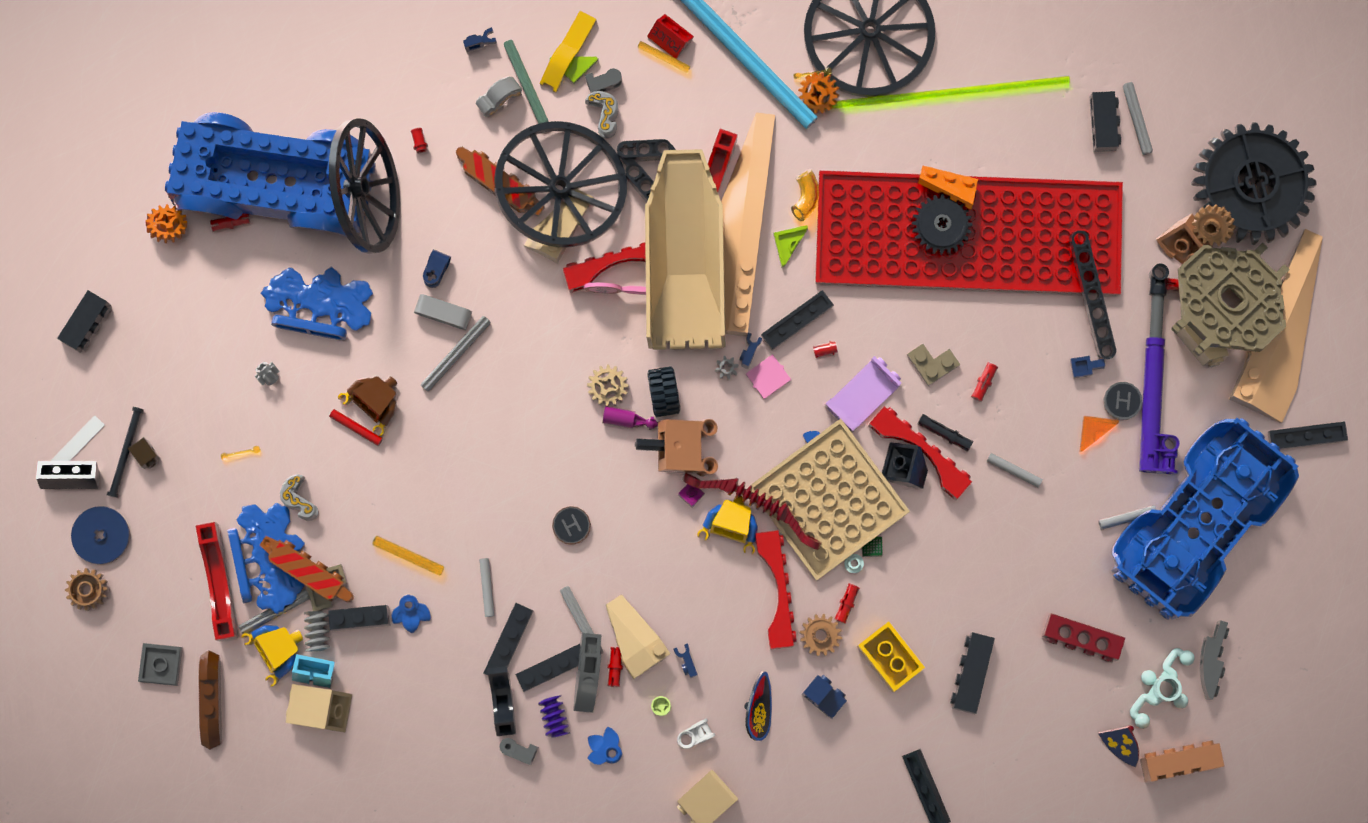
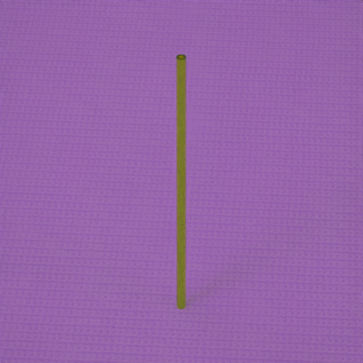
(952, 92)

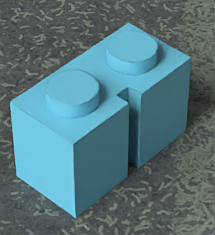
(313, 669)

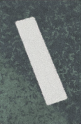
(79, 440)

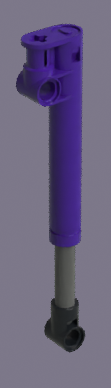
(1153, 453)

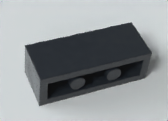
(1104, 121)
(84, 321)
(68, 475)
(359, 618)

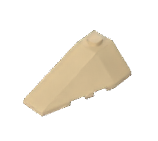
(566, 228)
(637, 641)

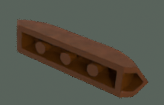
(210, 700)

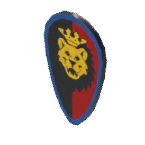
(759, 708)

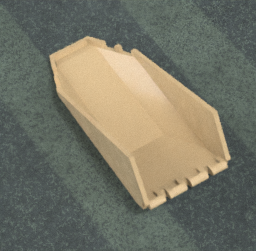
(684, 255)

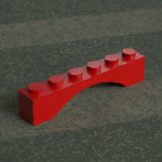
(721, 155)
(583, 273)
(891, 427)
(769, 549)
(215, 567)

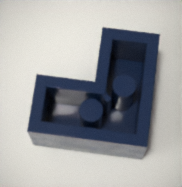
(824, 696)

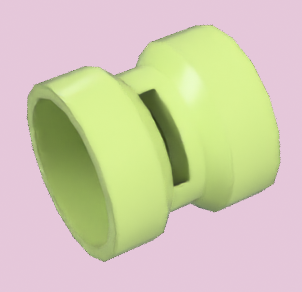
(661, 706)

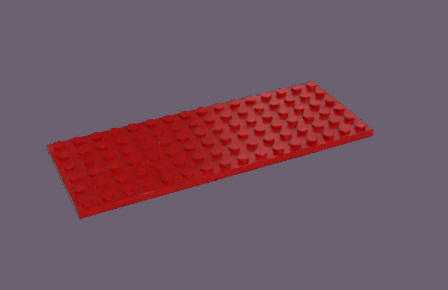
(1014, 242)

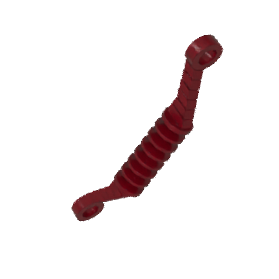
(783, 512)

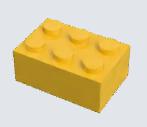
(890, 657)

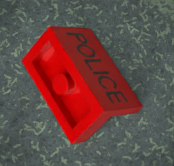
(669, 35)

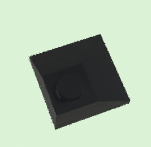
(905, 465)

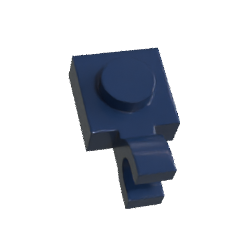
(475, 42)
(747, 356)
(1083, 366)
(688, 666)

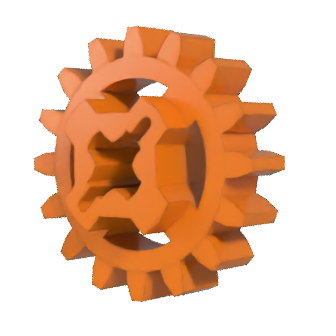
(817, 85)
(166, 224)

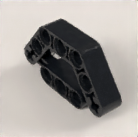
(631, 164)

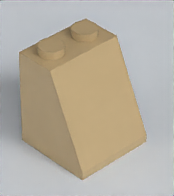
(1211, 356)
(318, 708)
(707, 799)

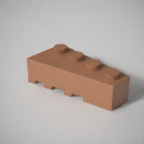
(1181, 762)

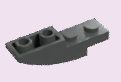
(1210, 667)
(588, 672)

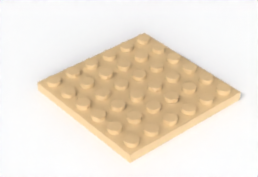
(834, 497)

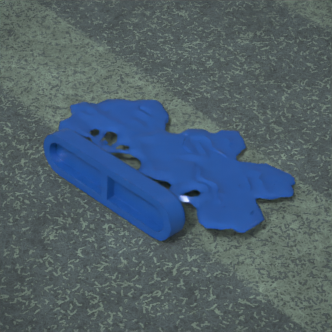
(323, 298)
(271, 524)

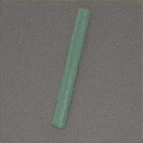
(525, 81)

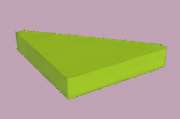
(579, 67)
(787, 241)

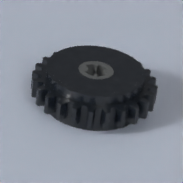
(941, 238)

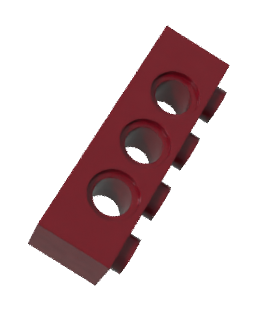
(1113, 642)

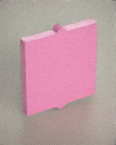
(768, 376)

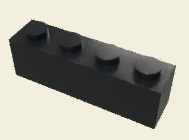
(973, 673)

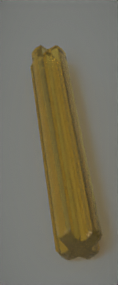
(408, 555)

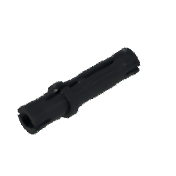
(945, 432)

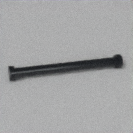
(125, 452)

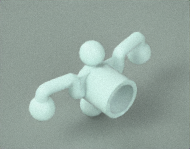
(1154, 696)

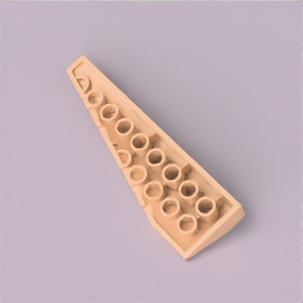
(1272, 375)

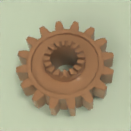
(1220, 218)
(77, 585)
(810, 637)

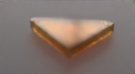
(1093, 429)

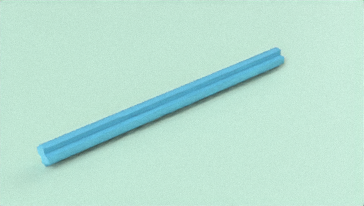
(751, 61)

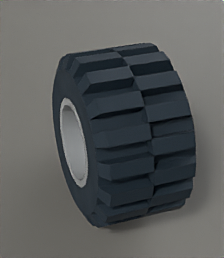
(663, 391)

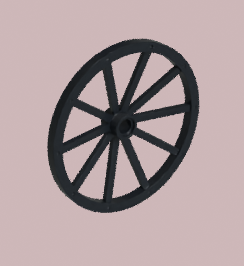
(858, 90)
(560, 179)
(358, 187)

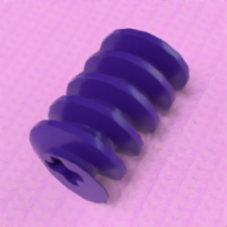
(553, 717)

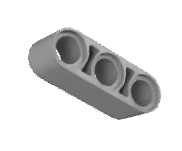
(443, 312)

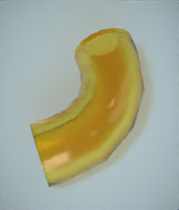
(809, 195)

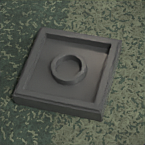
(160, 664)

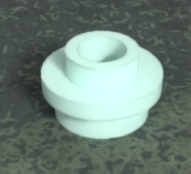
(851, 569)

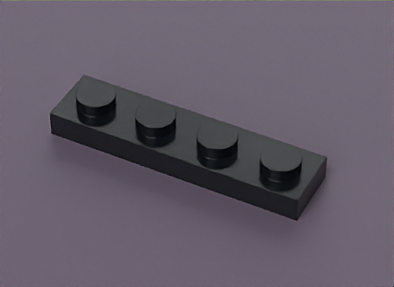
(797, 320)
(1309, 435)
(509, 637)
(549, 668)
(926, 787)

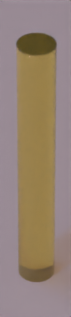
(663, 56)

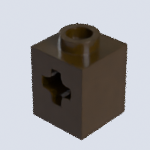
(144, 453)

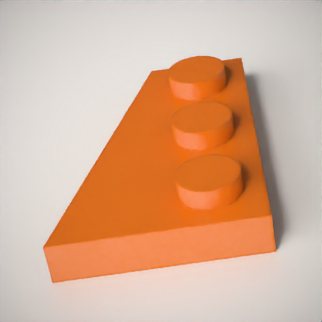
(952, 184)

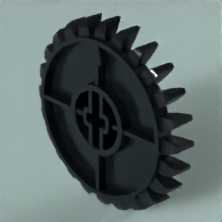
(1263, 161)

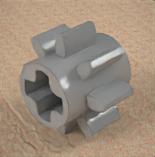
(730, 364)
(267, 373)

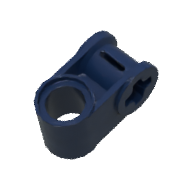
(436, 265)

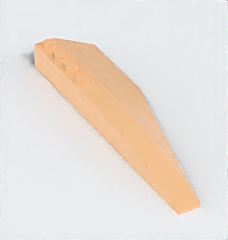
(742, 222)

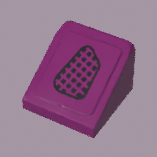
(691, 495)

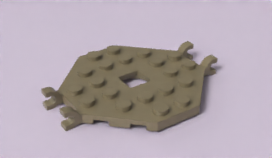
(1208, 276)

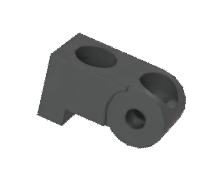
(604, 82)
(512, 749)

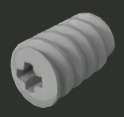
(316, 630)

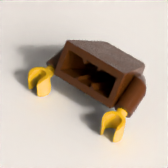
(374, 398)

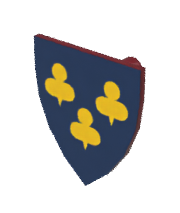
(1122, 744)

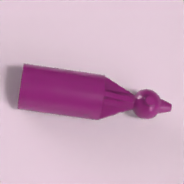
(626, 418)

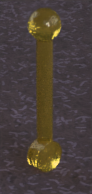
(827, 71)
(256, 449)

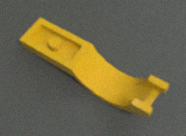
(568, 50)

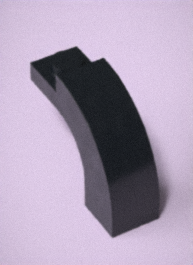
(502, 701)

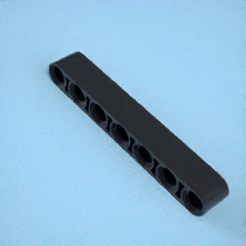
(1099, 302)

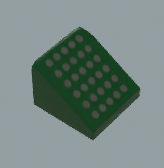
(873, 548)

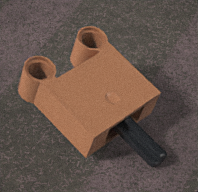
(681, 446)

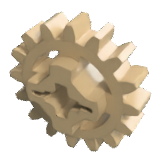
(616, 389)

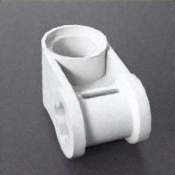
(696, 734)

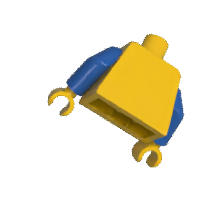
(733, 522)
(276, 648)

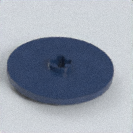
(99, 550)

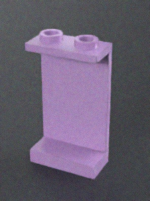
(864, 393)

